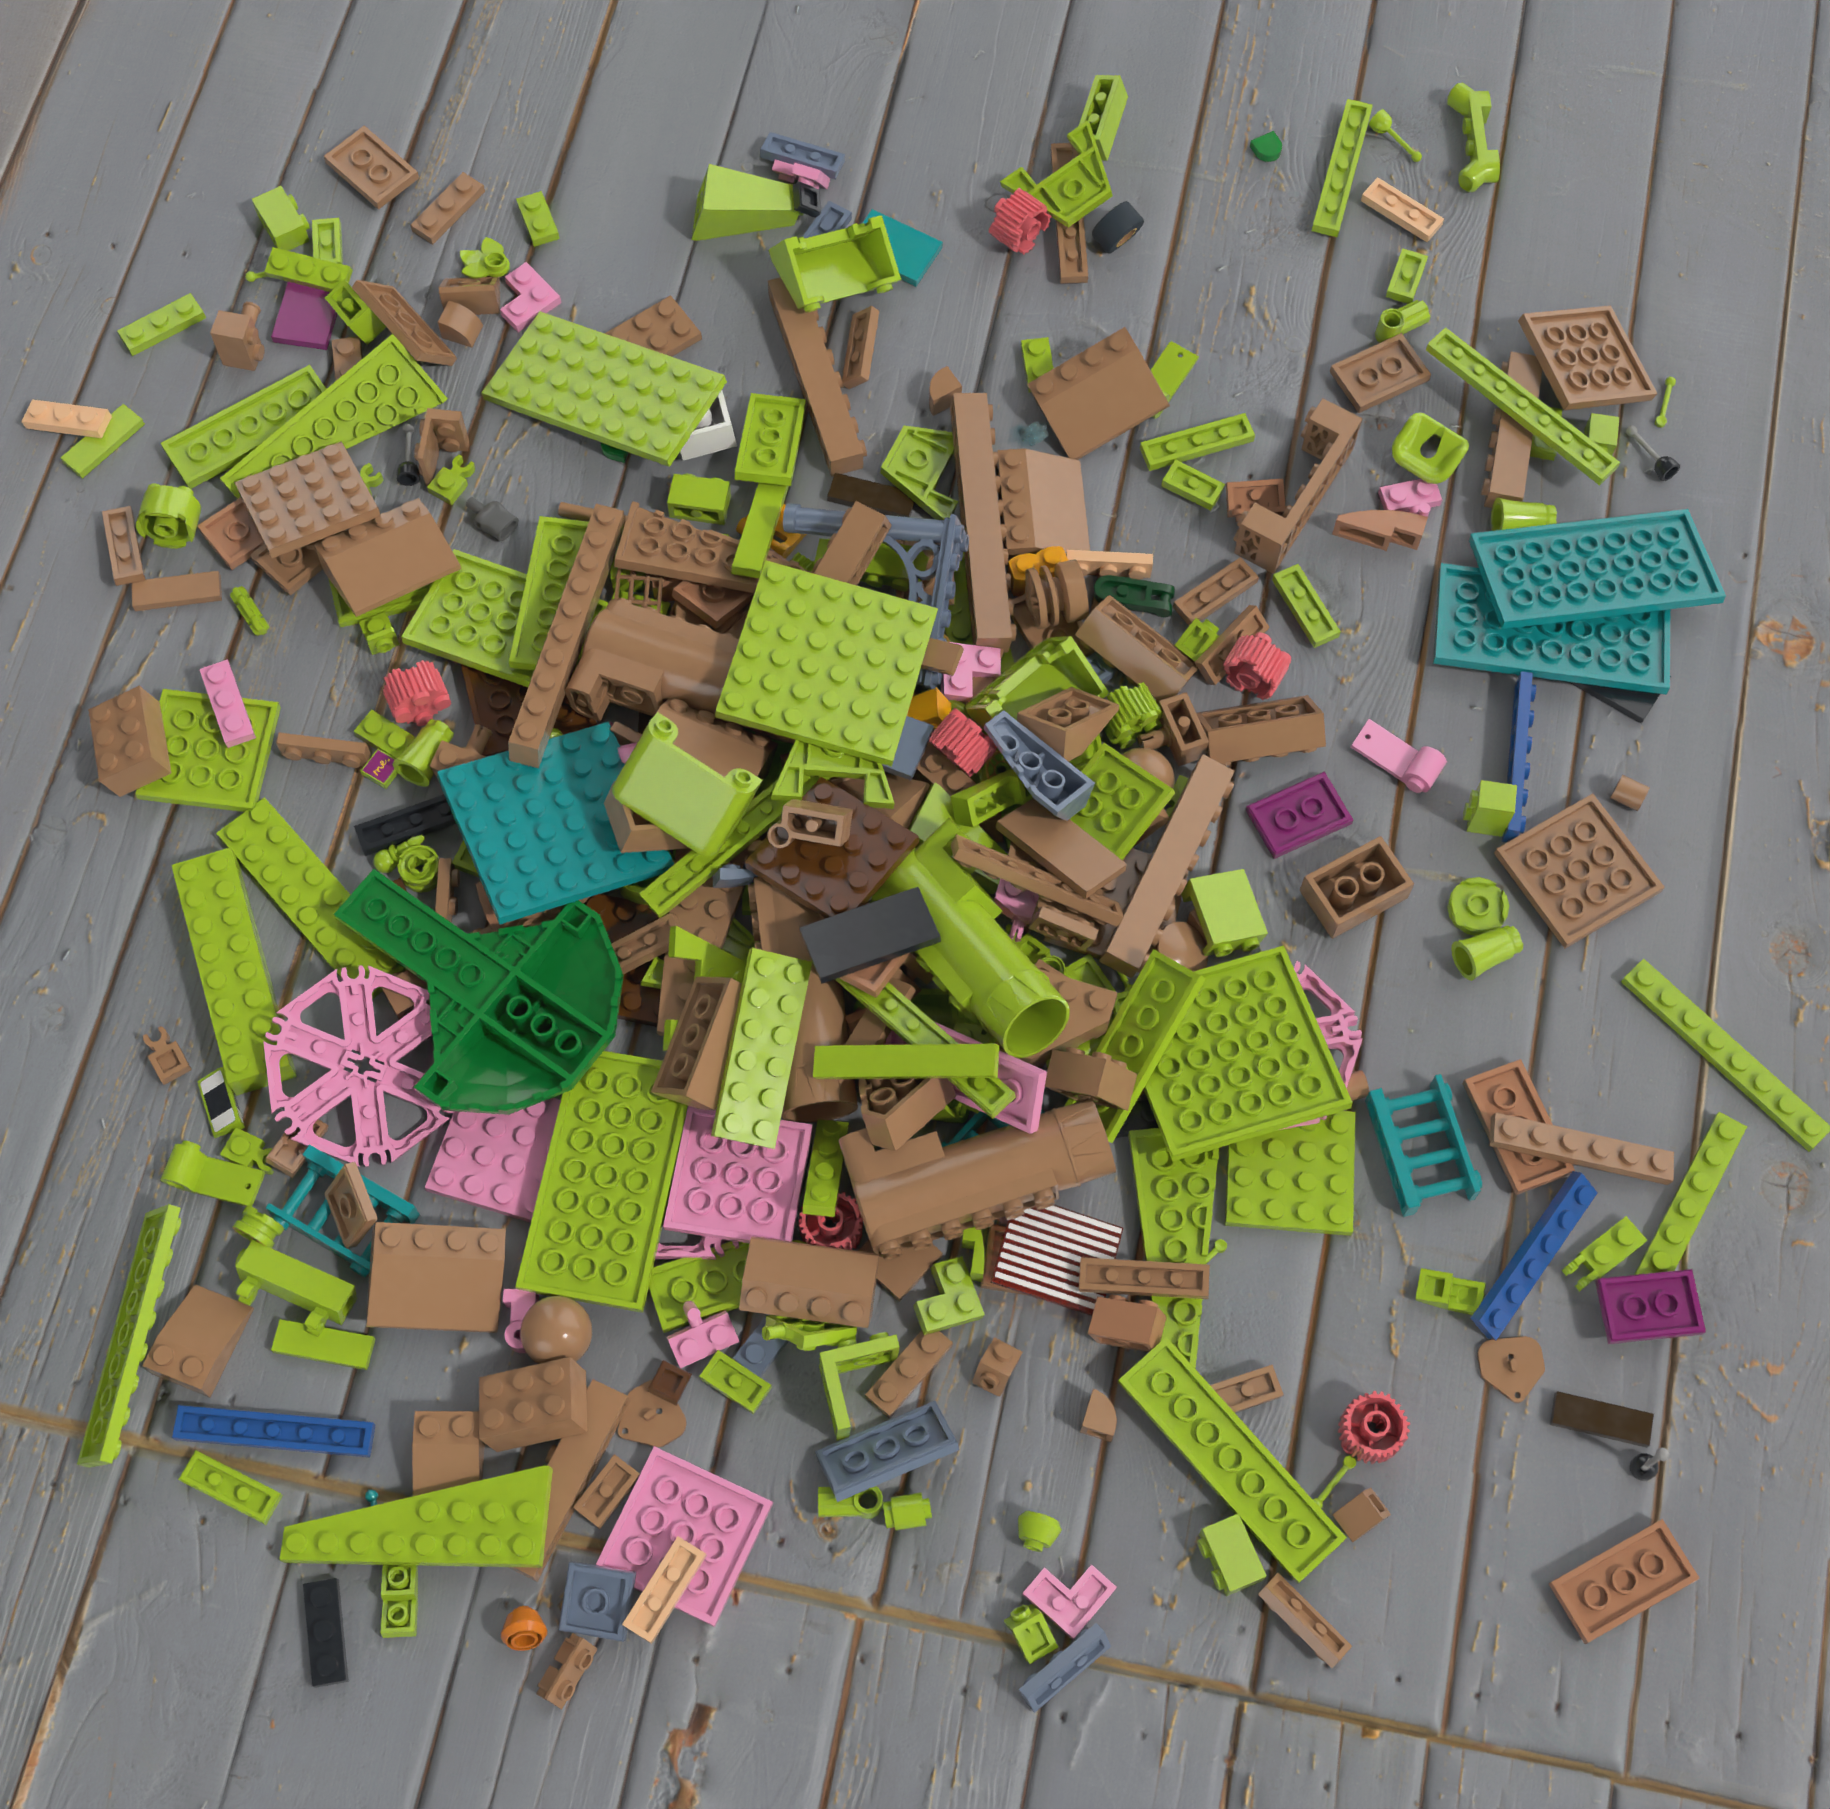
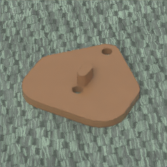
(1512, 1375)
(645, 1424)

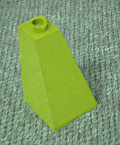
(741, 204)
(934, 812)

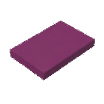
(304, 318)
(1299, 815)
(1650, 1306)

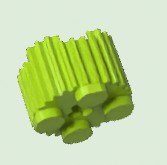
(1136, 715)

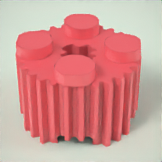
(1019, 221)
(1256, 665)
(416, 693)
(963, 742)
(844, 1235)
(1363, 1443)

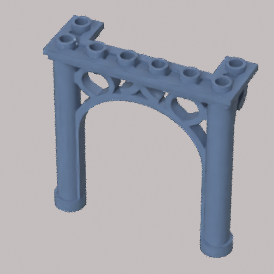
(942, 537)

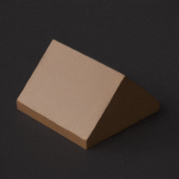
(477, 295)

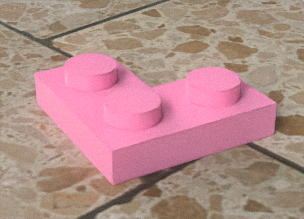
(802, 173)
(533, 296)
(974, 662)
(1069, 1608)

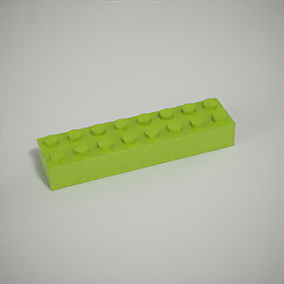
(231, 966)

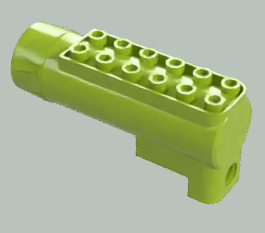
(976, 957)

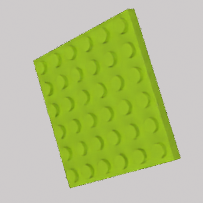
(827, 663)
(1243, 1059)

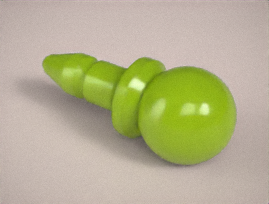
(386, 860)

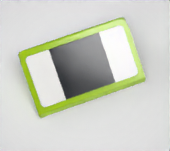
(220, 1103)

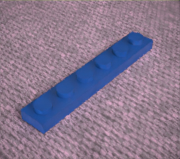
(1520, 746)
(1534, 1255)
(274, 1431)

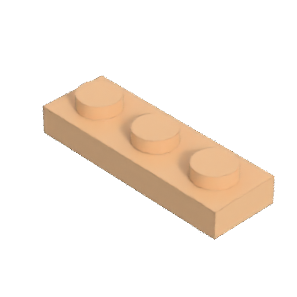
(1402, 209)
(66, 418)
(1113, 563)
(664, 1590)

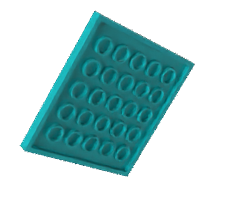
(545, 829)

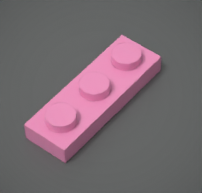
(227, 703)

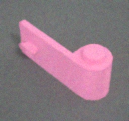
(1412, 767)

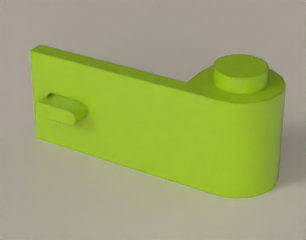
(1172, 370)
(196, 1173)

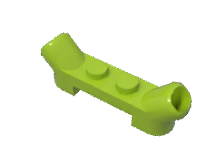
(1484, 163)

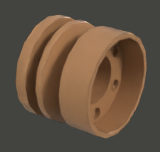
(1056, 594)

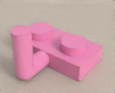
(1411, 497)
(702, 1336)

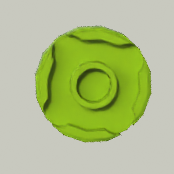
(1477, 906)

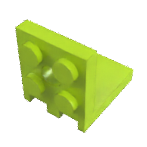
(847, 1358)

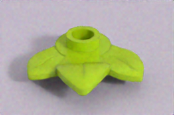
(485, 262)

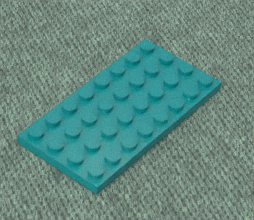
(1596, 568)
(1602, 651)

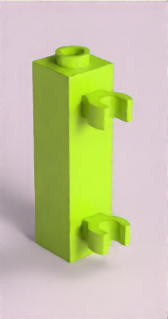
(295, 1282)

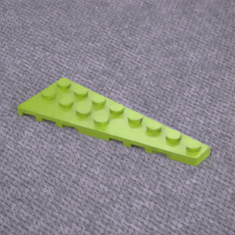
(362, 403)
(1174, 1222)
(465, 1525)

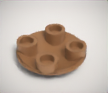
(1184, 945)

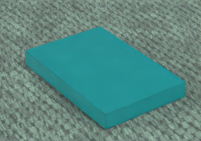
(911, 248)

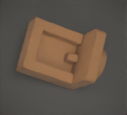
(996, 1367)

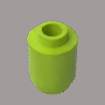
(907, 1511)

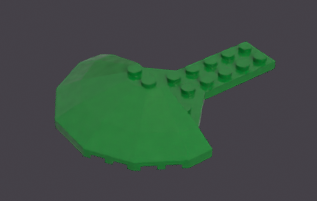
(510, 1008)

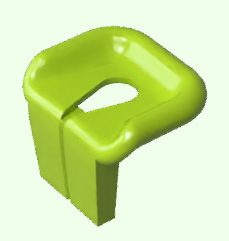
(1411, 438)

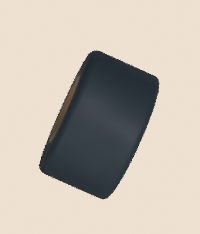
(1117, 227)

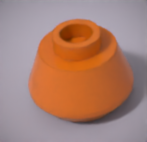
(523, 1629)

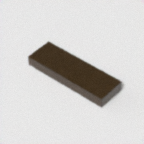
(877, 496)
(1602, 1419)

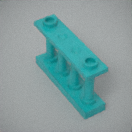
(322, 1164)
(1401, 1166)

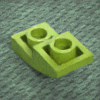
(400, 1601)

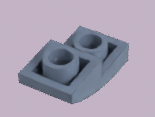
(732, 876)

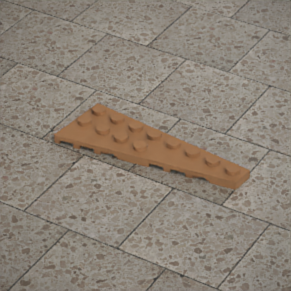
(681, 551)
(707, 915)

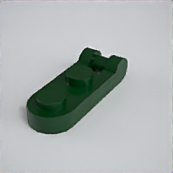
(1136, 594)

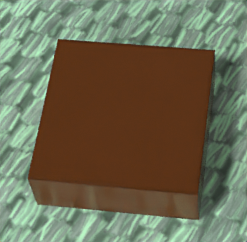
(669, 1382)

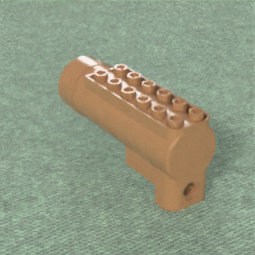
(647, 658)
(823, 1012)
(940, 1191)

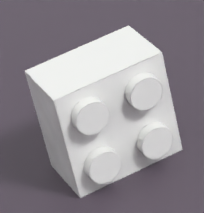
(712, 433)

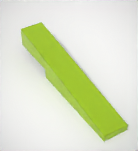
(1001, 792)

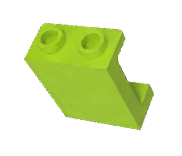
(1226, 912)

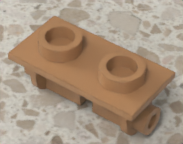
(559, 1685)

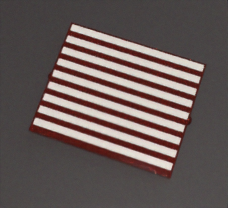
(1044, 1254)

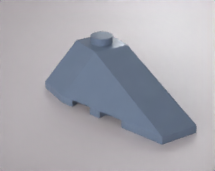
(1040, 768)

